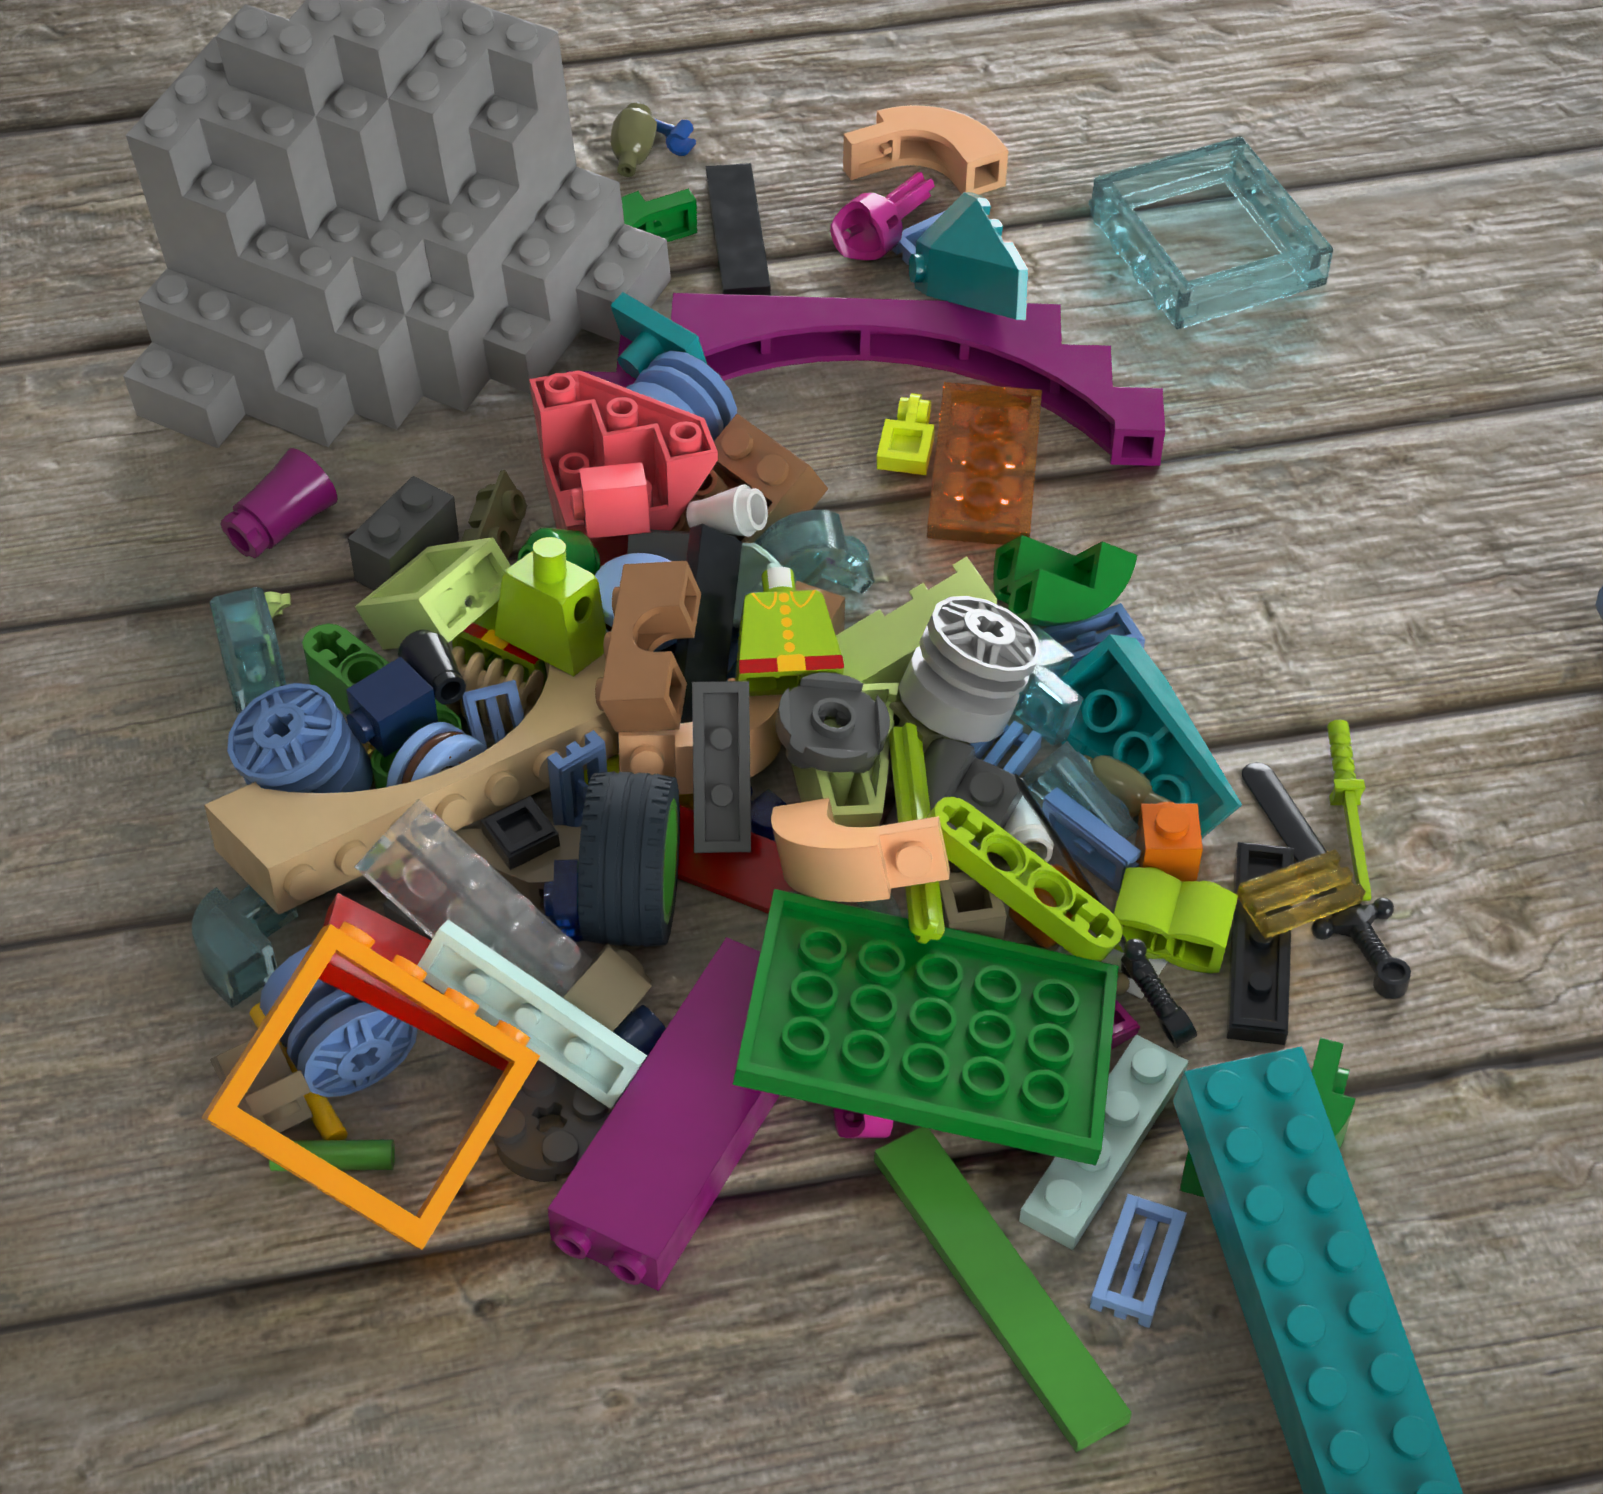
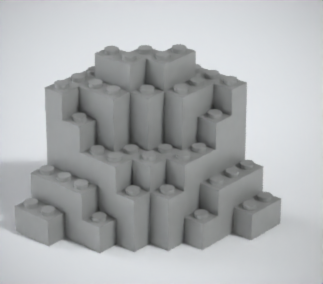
(370, 219)

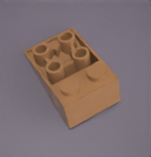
(760, 462)

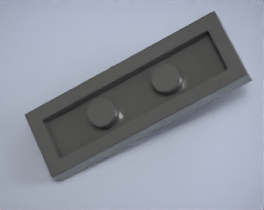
(721, 767)

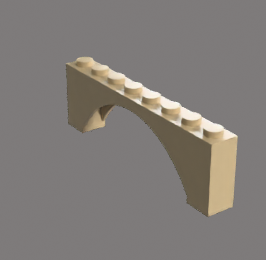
(310, 842)

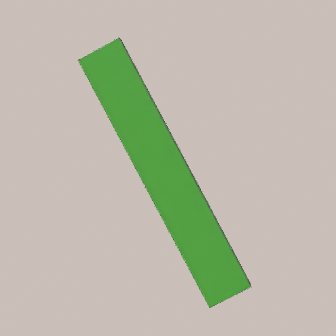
(1003, 1289)

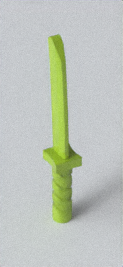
(1348, 792)

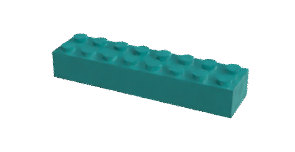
(1310, 1280)

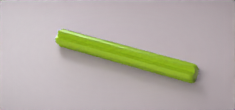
(912, 804)

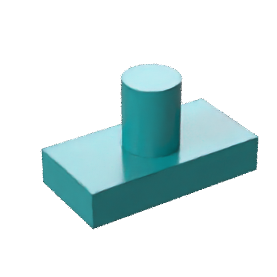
(650, 335)

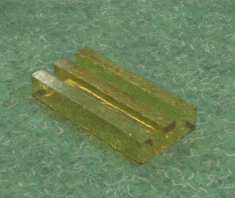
(1295, 885)

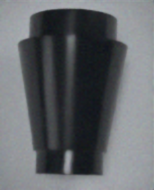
(433, 660)

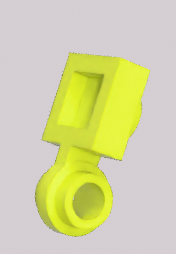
(909, 439)

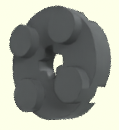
(829, 748)
(541, 1154)

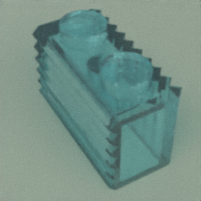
(247, 644)

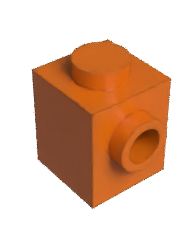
(1170, 839)

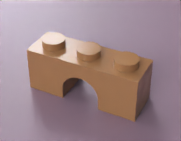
(649, 608)

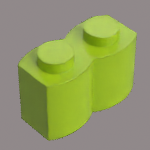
(1175, 918)

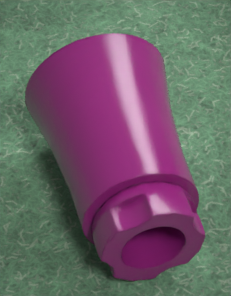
(279, 504)

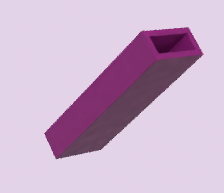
(668, 1136)

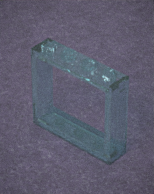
(1303, 249)

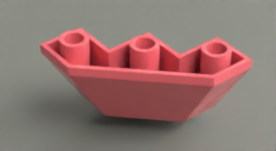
(598, 424)

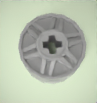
(969, 669)

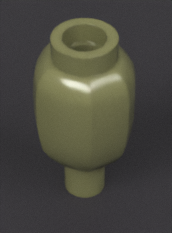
(632, 137)
(1125, 783)

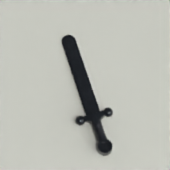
(1134, 964)
(1391, 973)

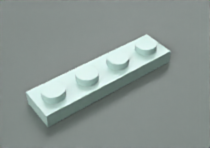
(558, 1030)
(1075, 1191)

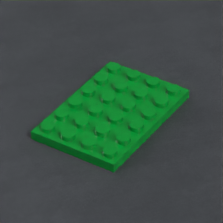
(932, 1033)

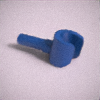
(677, 136)

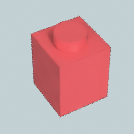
(612, 500)

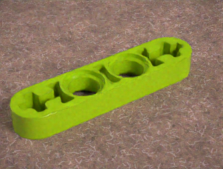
(1025, 874)

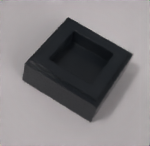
(520, 832)

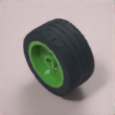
(629, 859)

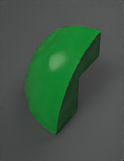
(1056, 586)

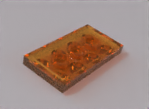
(984, 464)

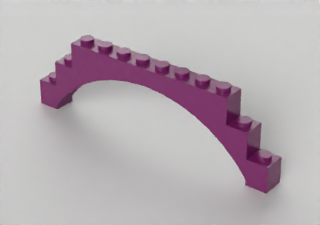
(1076, 380)

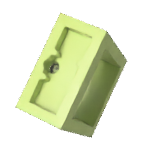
(436, 592)

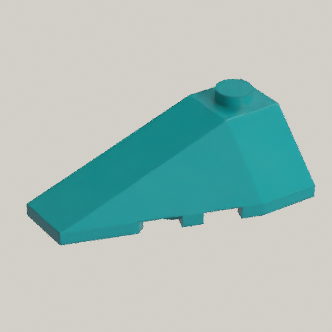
(969, 263)
(1140, 721)

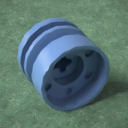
(690, 386)
(298, 743)
(338, 1038)

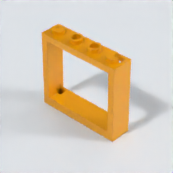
(408, 981)

